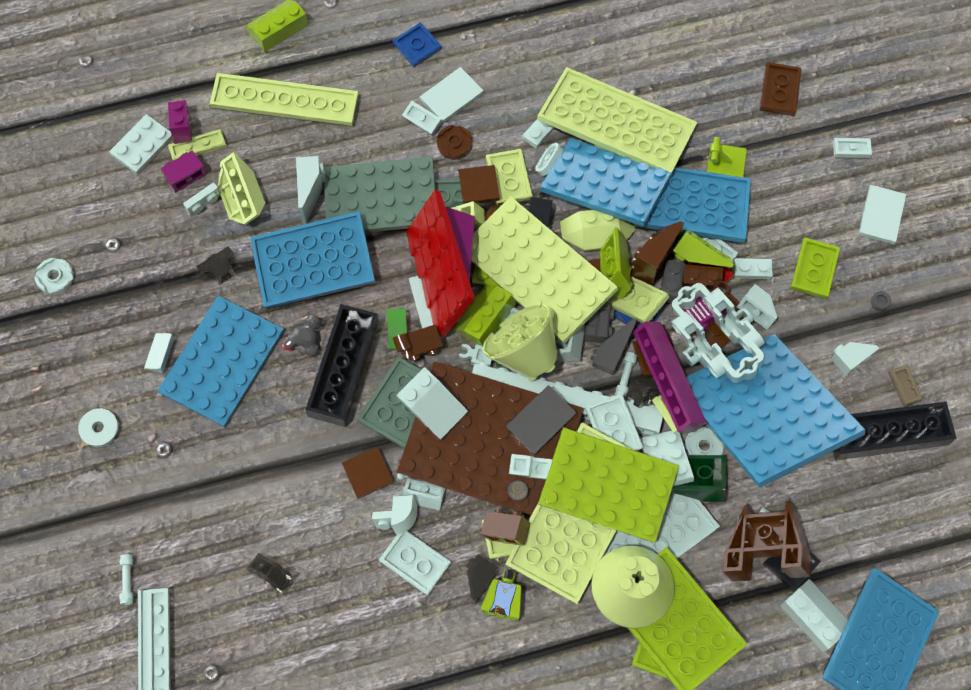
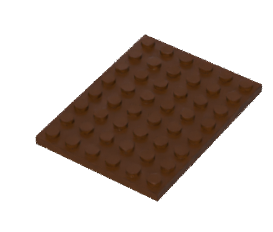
(479, 448)

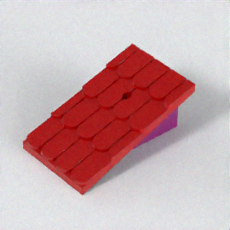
(442, 254)

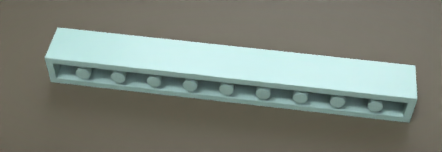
(646, 419)

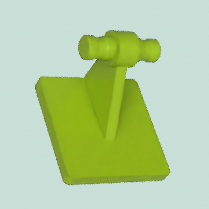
(726, 159)

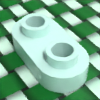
(548, 159)

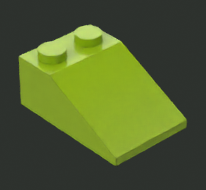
(700, 251)

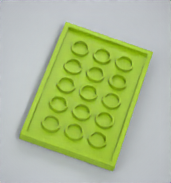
(608, 485)
(692, 634)

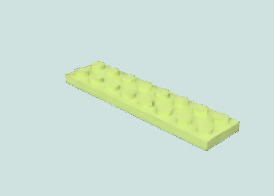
(284, 99)

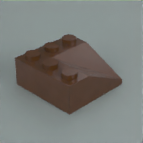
(653, 255)

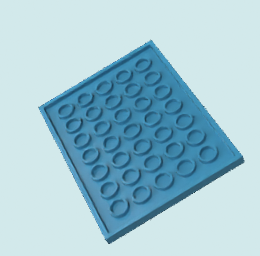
(777, 417)

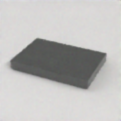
(541, 420)

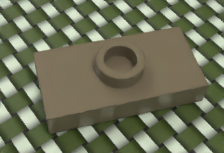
(905, 385)

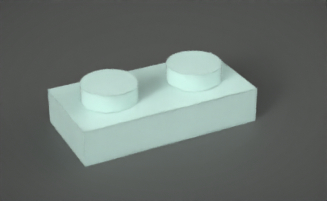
(422, 118)
(537, 133)
(852, 147)
(200, 200)
(752, 268)

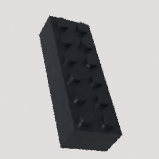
(342, 365)
(900, 430)

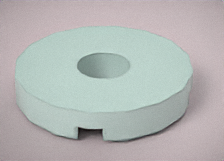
(59, 284)
(95, 417)
(703, 435)

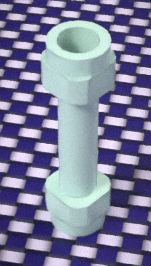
(629, 361)
(126, 596)

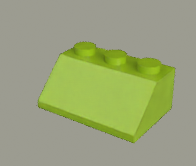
(277, 24)
(615, 263)
(485, 314)

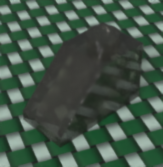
(270, 572)
(479, 576)

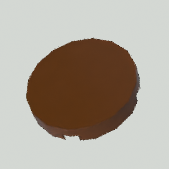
(454, 142)

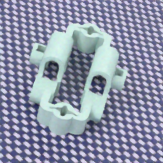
(737, 331)

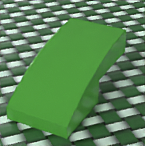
(395, 324)

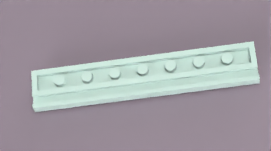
(154, 639)

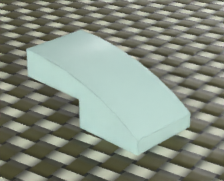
(529, 466)

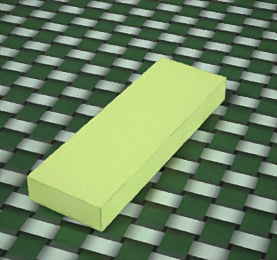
(200, 144)

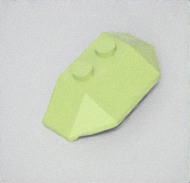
(239, 190)
(591, 228)

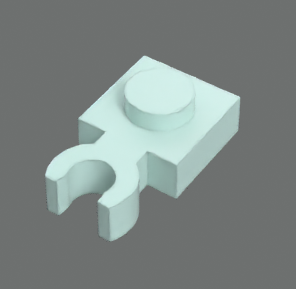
(477, 355)

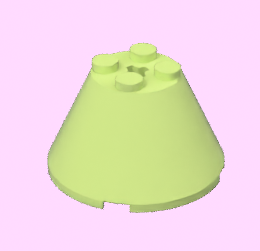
(525, 342)
(630, 602)

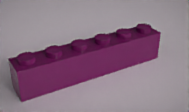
(669, 377)

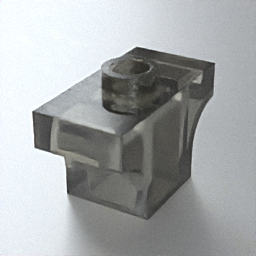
(218, 266)
(642, 390)

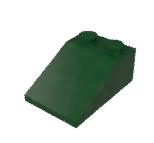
(709, 479)

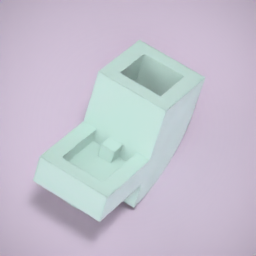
(400, 518)

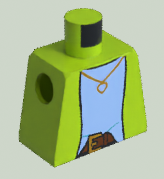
(503, 598)

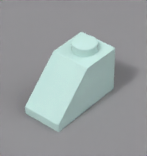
(760, 306)
(852, 355)

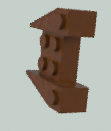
(767, 536)

